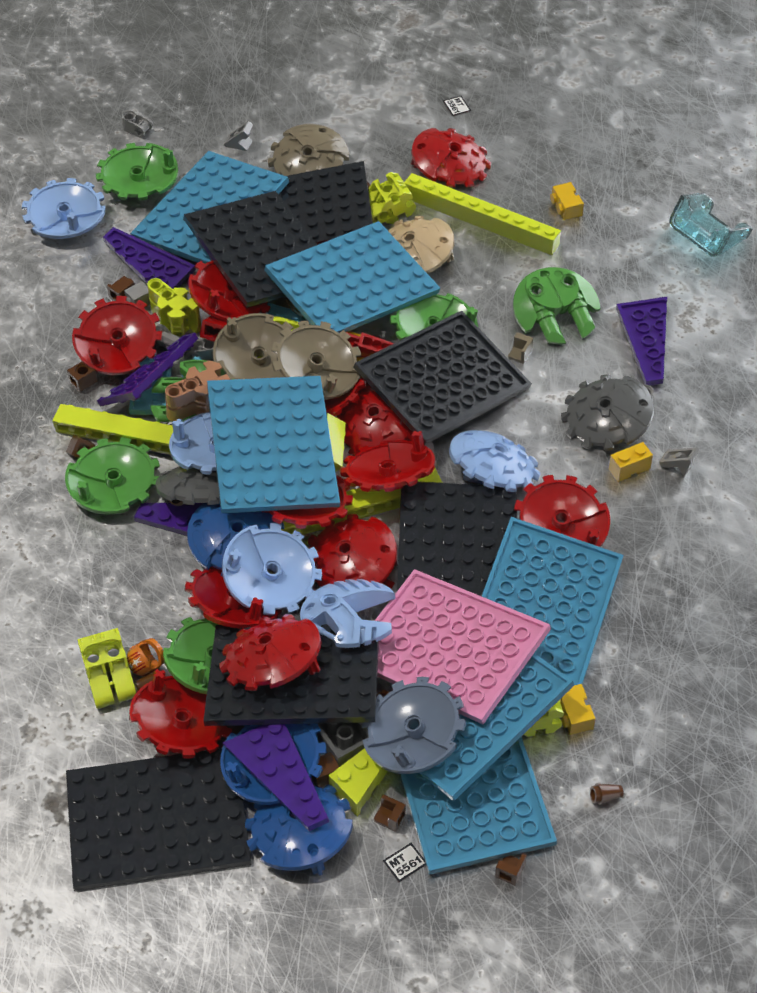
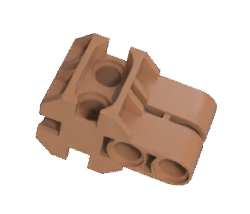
(191, 394)

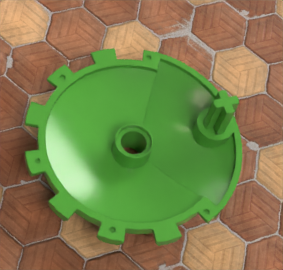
(138, 171)
(428, 312)
(111, 476)
(191, 653)

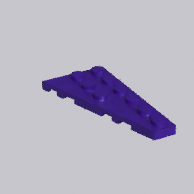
(148, 260)
(646, 333)
(145, 375)
(166, 516)
(277, 765)

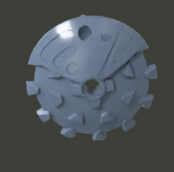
(393, 737)

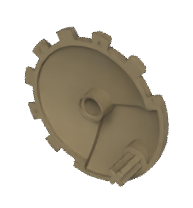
(320, 143)
(245, 340)
(318, 352)

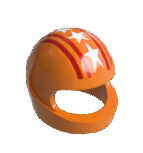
(141, 659)

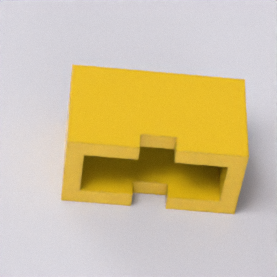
(566, 202)
(630, 461)
(577, 715)

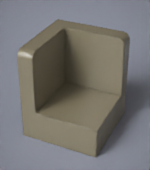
(521, 348)

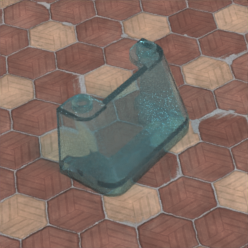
(695, 222)

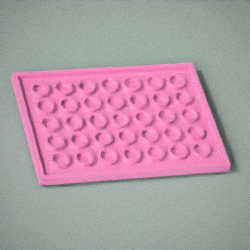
(456, 640)

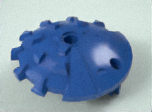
(212, 531)
(248, 787)
(289, 844)

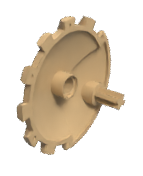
(426, 241)

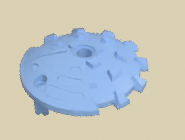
(64, 209)
(193, 444)
(493, 460)
(254, 553)

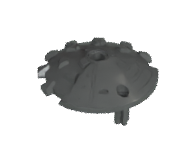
(609, 412)
(188, 486)

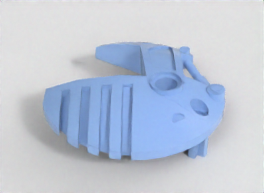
(337, 607)

